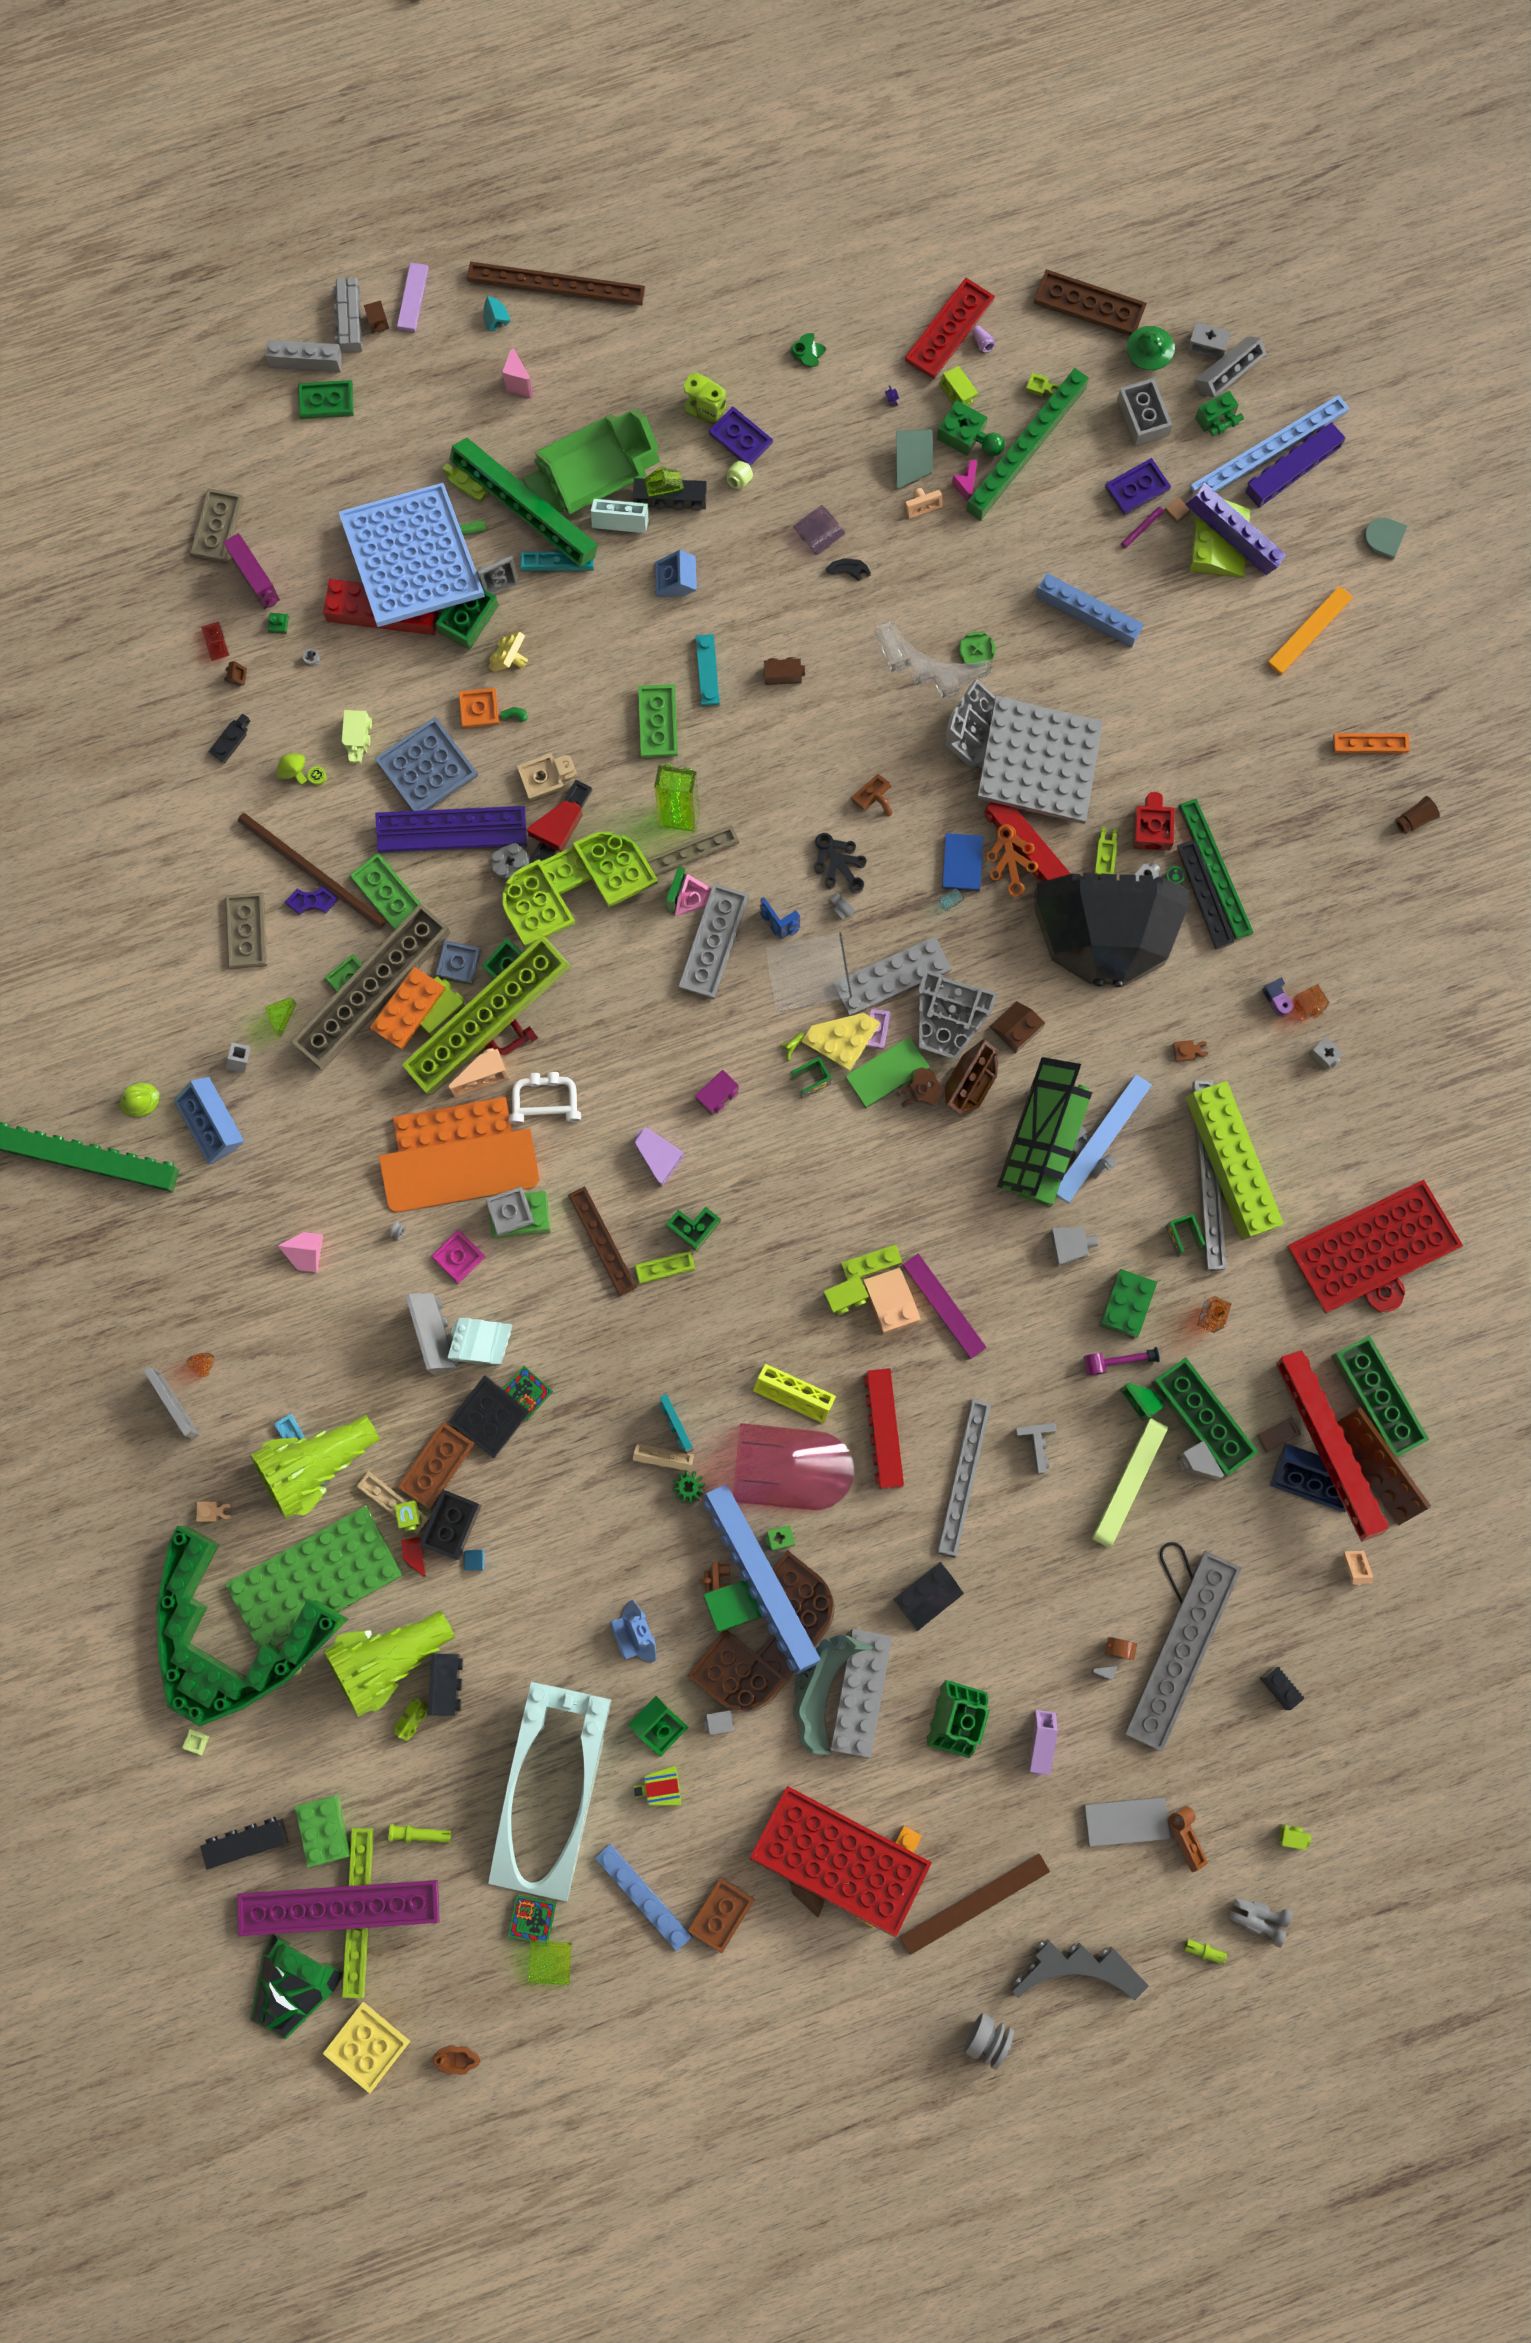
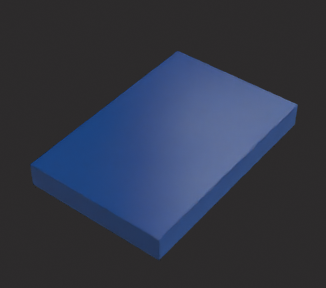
(962, 862)

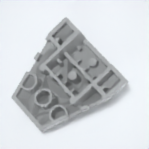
(970, 725)
(950, 1013)

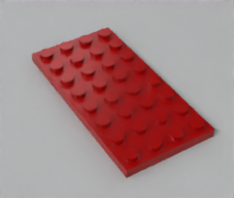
(1374, 1246)
(841, 1861)

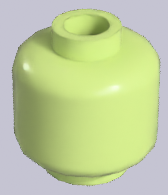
(739, 475)

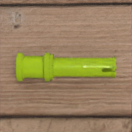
(409, 1834)

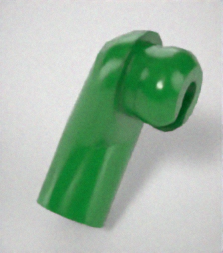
(514, 712)

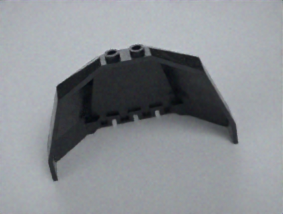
(1110, 926)

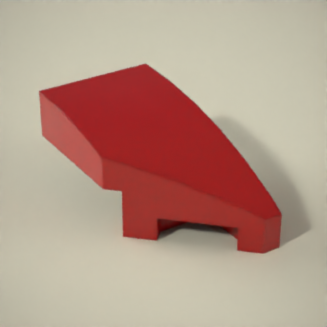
(413, 1554)

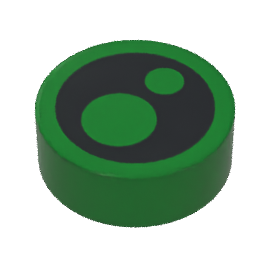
(1175, 874)

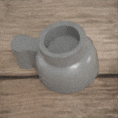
(842, 907)

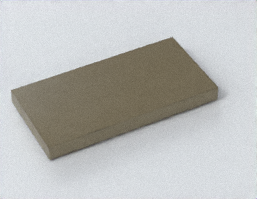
(216, 525)
(246, 930)

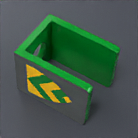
(807, 1067)
(1194, 1229)

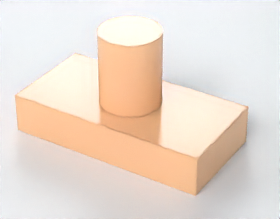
(923, 503)
(1358, 1567)

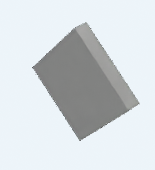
(509, 1211)

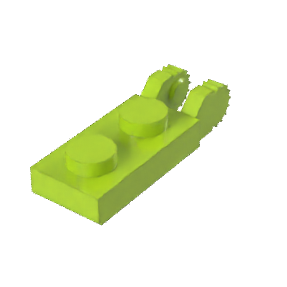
(1106, 853)

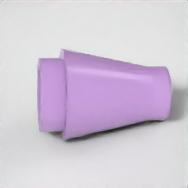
(983, 339)

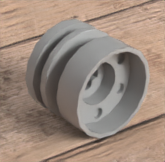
(991, 2042)

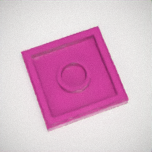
(458, 1256)

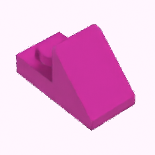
(965, 483)

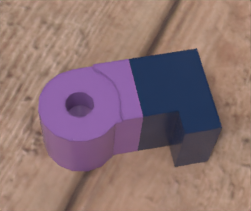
(1277, 998)

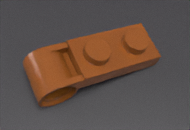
(1186, 1839)

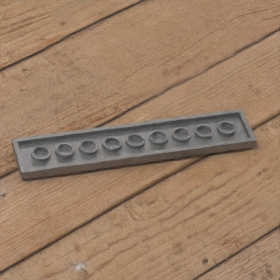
(1183, 1651)

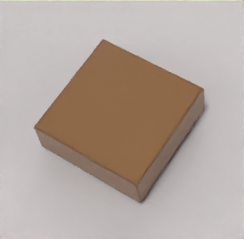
(1177, 510)

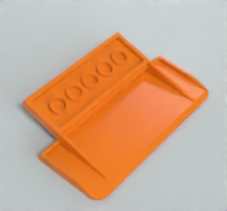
(457, 1156)

